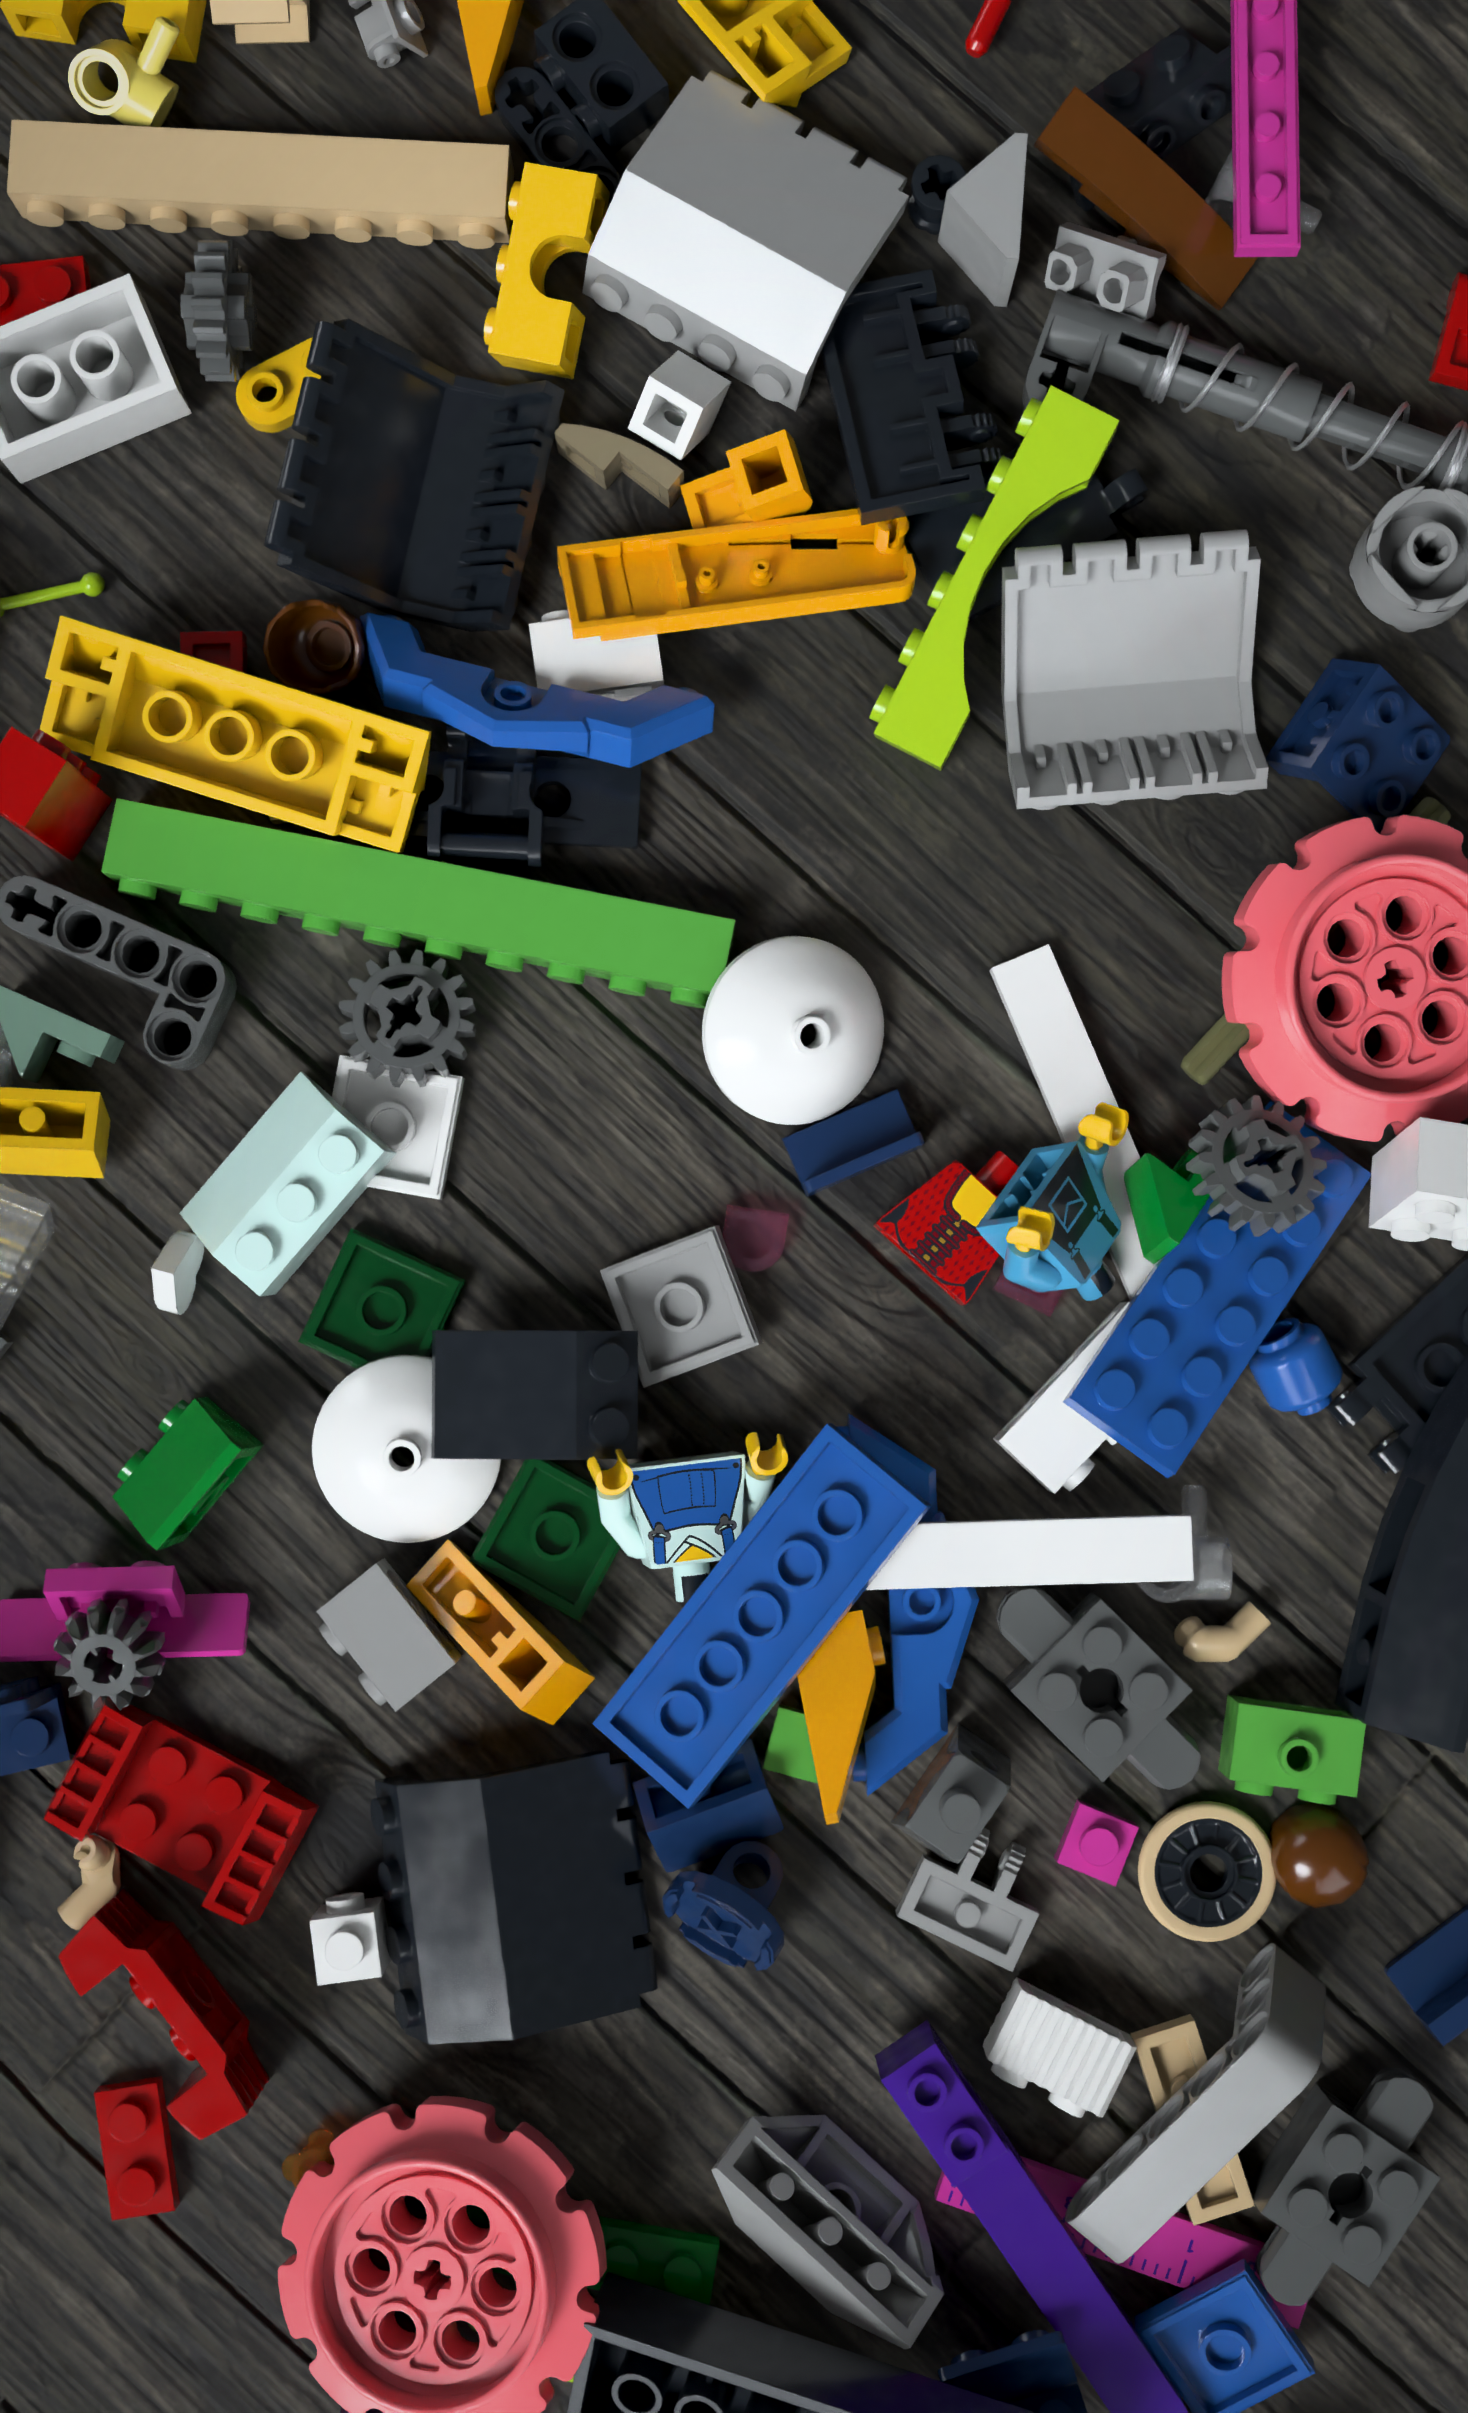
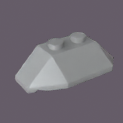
(833, 2222)

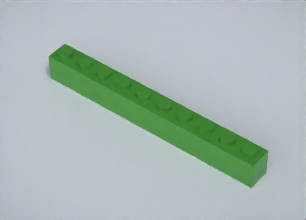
(416, 901)

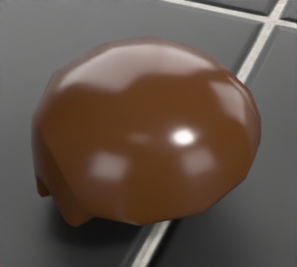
(315, 646)
(1318, 1854)

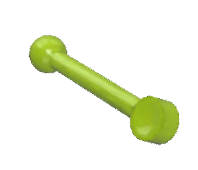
(90, 584)

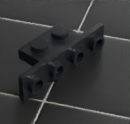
(1166, 95)

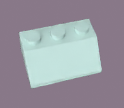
(285, 1186)

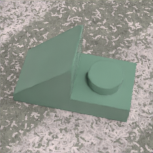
(35, 1029)

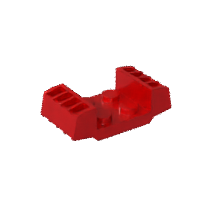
(182, 1808)
(189, 1997)

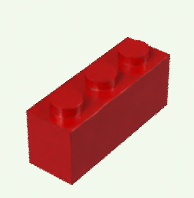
(49, 791)

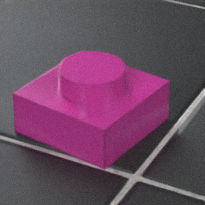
(1096, 1842)

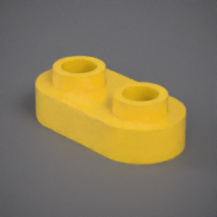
(283, 373)

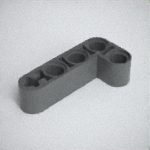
(115, 955)

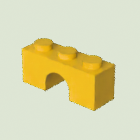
(61, 21)
(551, 215)

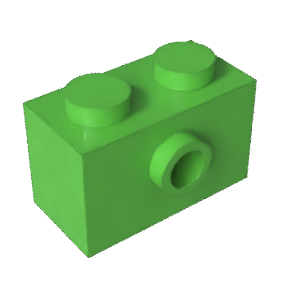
(1291, 1748)

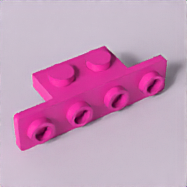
(191, 1622)

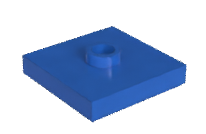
(1224, 2342)

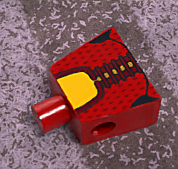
(940, 1223)

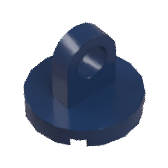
(724, 1915)

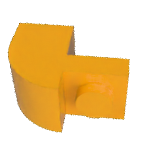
(759, 485)

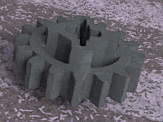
(219, 310)
(386, 1003)
(1236, 1170)

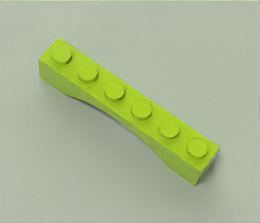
(1054, 461)

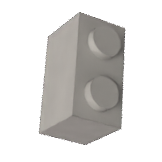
(387, 1636)

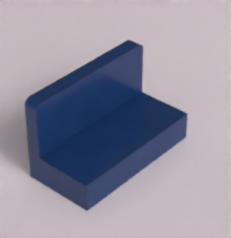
(852, 1143)
(729, 1812)
(1435, 1978)

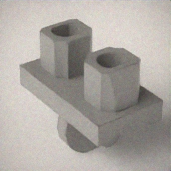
(1105, 270)

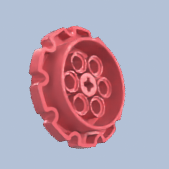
(1274, 981)
(536, 2233)

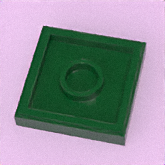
(379, 1303)
(549, 1538)

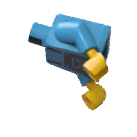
(1056, 1214)

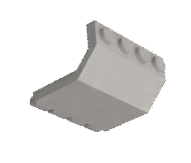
(741, 235)
(1131, 670)

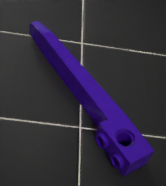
(1023, 2223)

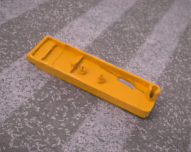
(733, 574)

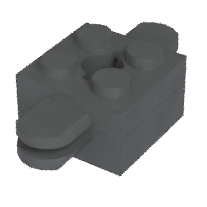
(1098, 1687)
(1323, 2166)

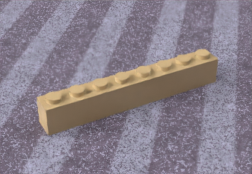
(260, 183)

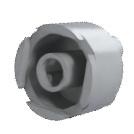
(1387, 566)

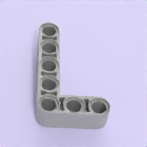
(1214, 2113)

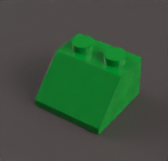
(184, 1472)

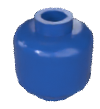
(1296, 1368)

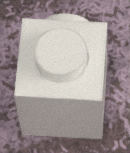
(679, 405)
(349, 1938)

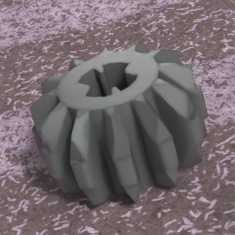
(86, 1652)

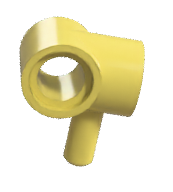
(143, 92)

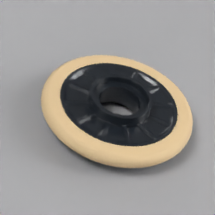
(1167, 1862)

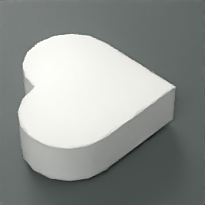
(176, 1272)

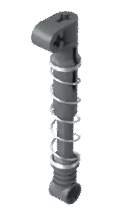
(1236, 386)

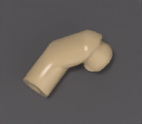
(1218, 1642)
(100, 1880)

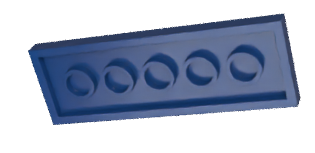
(1204, 1320)
(761, 1614)

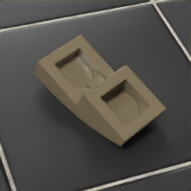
(607, 454)

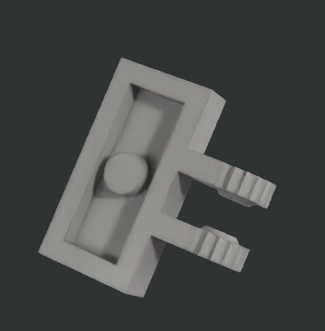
(969, 1911)

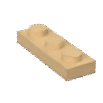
(1168, 2059)

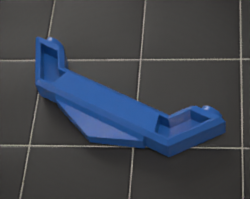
(524, 715)
(925, 1639)

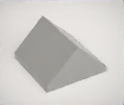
(985, 219)

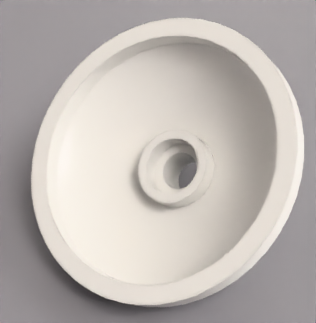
(757, 1024)
(352, 1447)

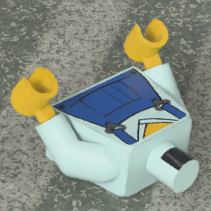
(685, 1507)

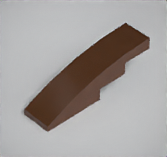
(1144, 197)

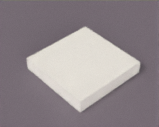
(409, 1119)

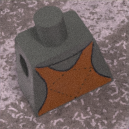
(955, 1795)

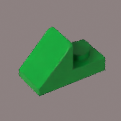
(1162, 1202)

